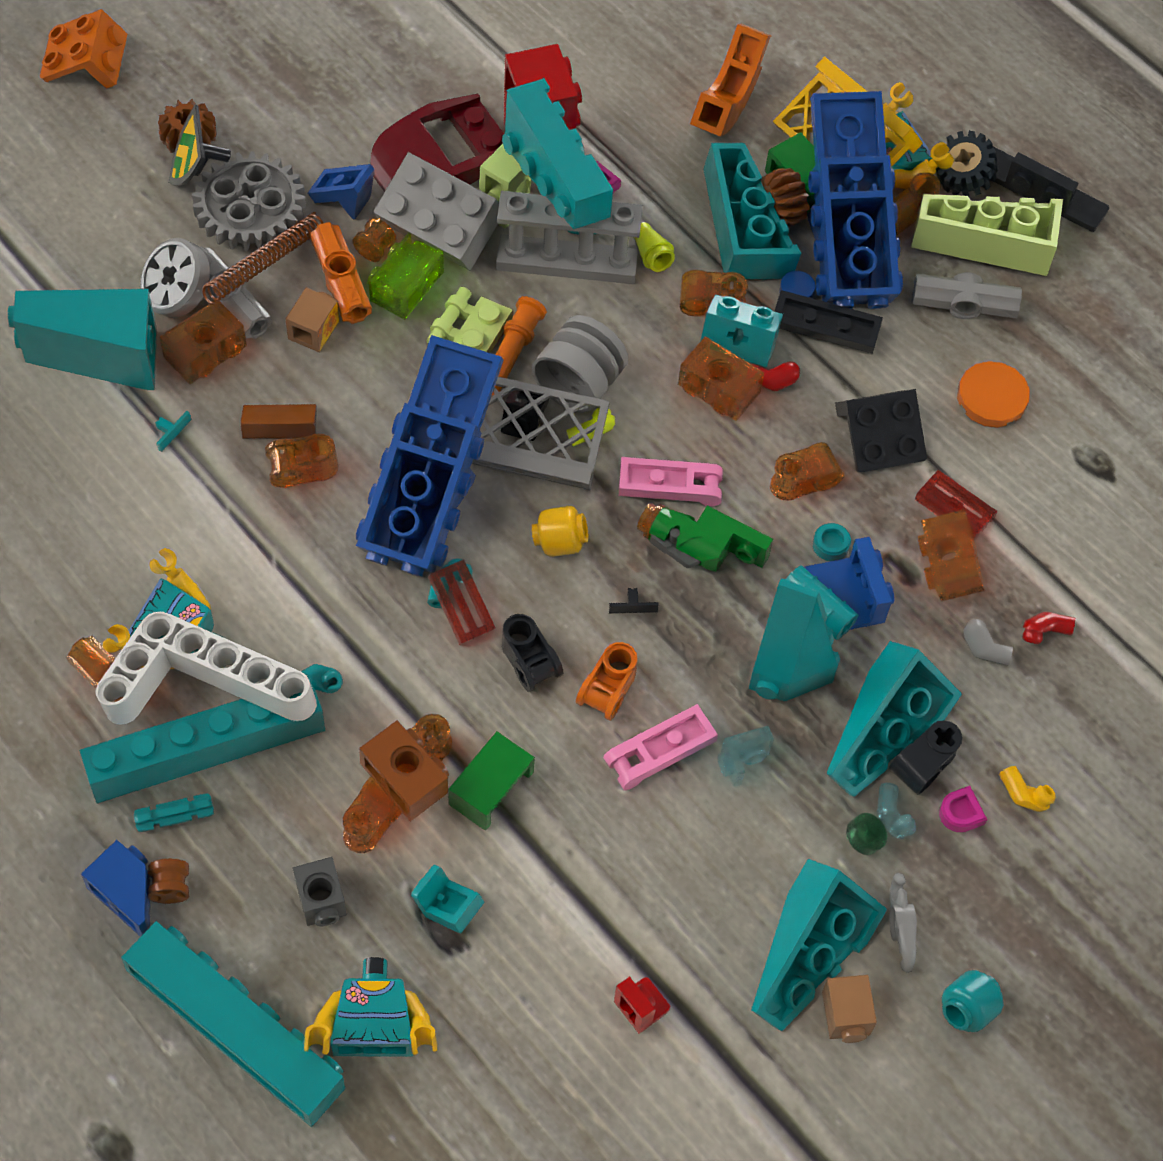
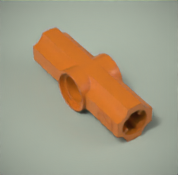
(340, 273)

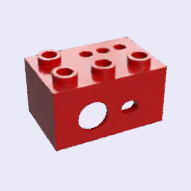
(550, 64)

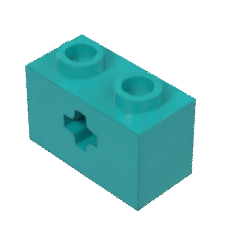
(743, 328)

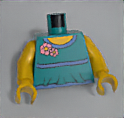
(922, 160)
(176, 596)
(372, 1017)

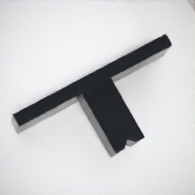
(633, 605)

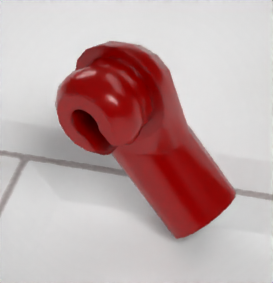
(780, 376)
(1047, 622)

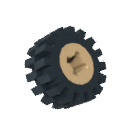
(972, 175)

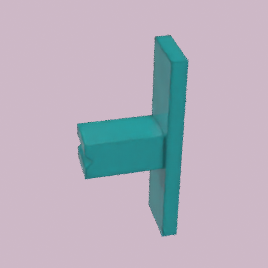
(171, 430)

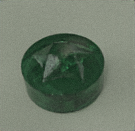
(866, 834)

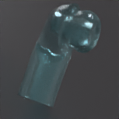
(887, 812)

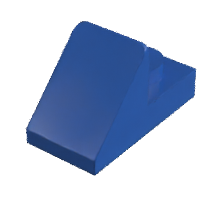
(347, 185)

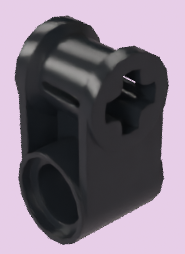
(532, 658)
(924, 759)

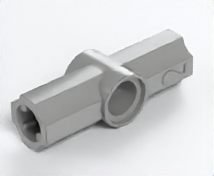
(966, 295)
(240, 301)

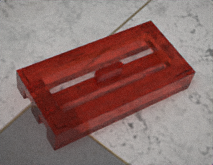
(942, 504)
(448, 608)

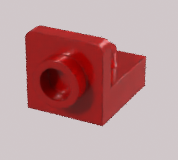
(640, 1002)

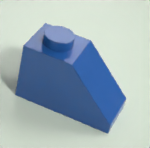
(122, 884)

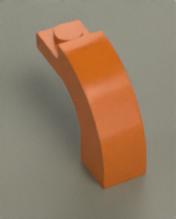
(727, 97)

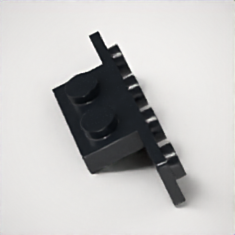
(1043, 184)

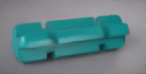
(173, 812)

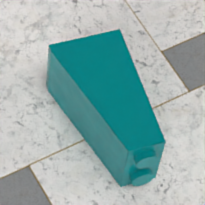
(89, 333)

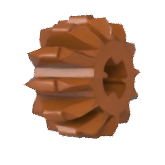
(174, 119)
(788, 195)

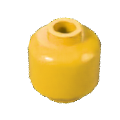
(560, 531)

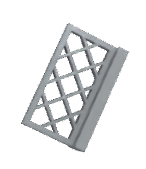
(538, 464)

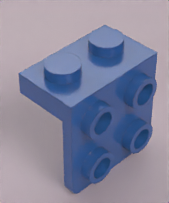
(859, 582)

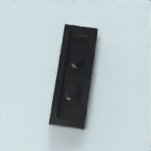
(828, 321)

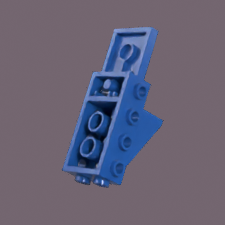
(853, 202)
(430, 459)

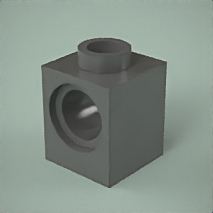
(314, 877)

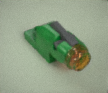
(703, 541)

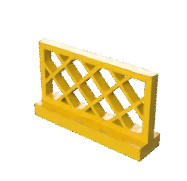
(836, 82)

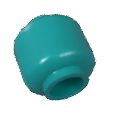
(972, 1001)

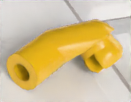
(1024, 795)

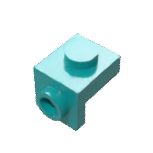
(446, 900)

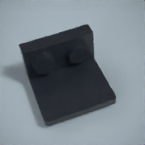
(884, 430)

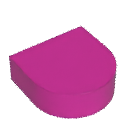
(961, 811)

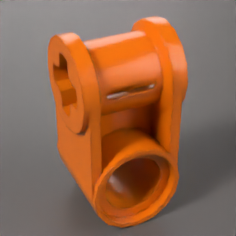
(606, 686)

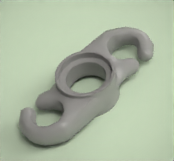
(903, 922)

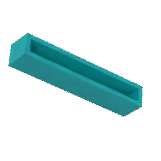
(190, 746)
(234, 1022)

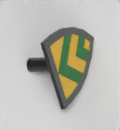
(192, 153)

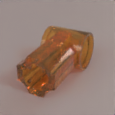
(910, 199)
(90, 660)

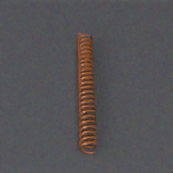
(222, 288)

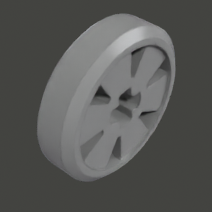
(175, 277)

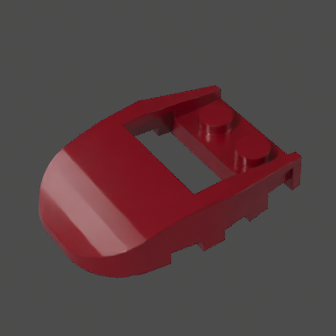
(411, 136)

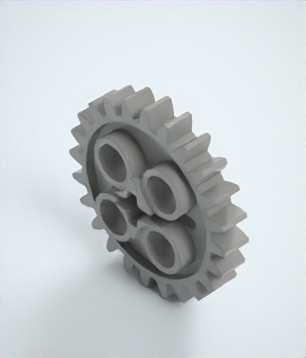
(248, 200)

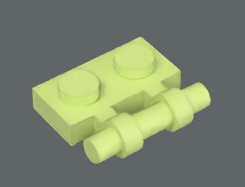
(482, 322)

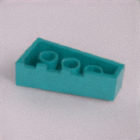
(555, 156)
(744, 216)

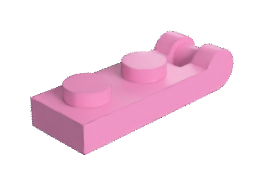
(670, 480)
(661, 746)

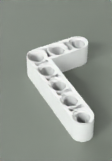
(206, 665)

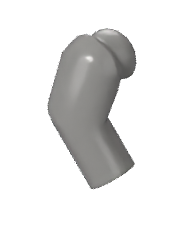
(982, 644)

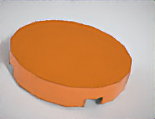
(993, 394)

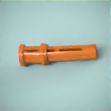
(519, 333)

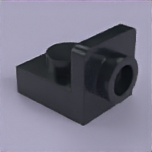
(527, 421)

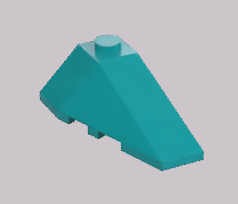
(795, 646)
(893, 709)
(818, 929)

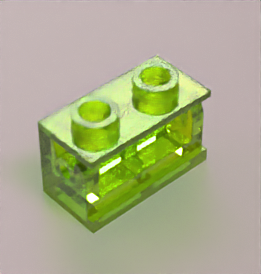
(405, 276)

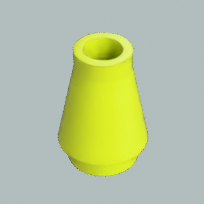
(654, 249)

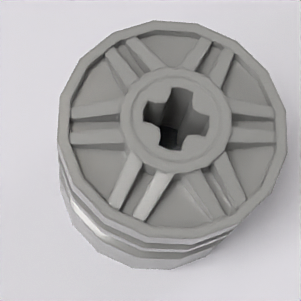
(581, 359)

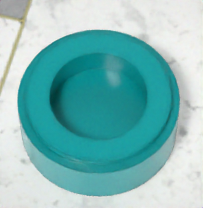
(831, 542)

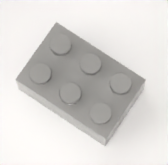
(439, 210)

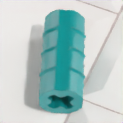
(839, 615)

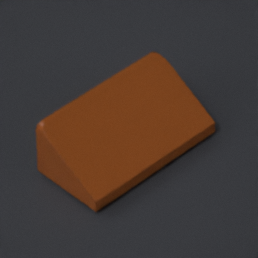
(278, 421)

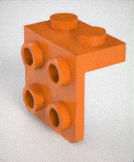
(85, 43)

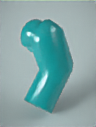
(324, 678)

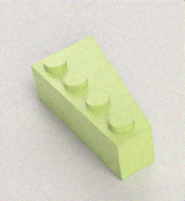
(990, 231)

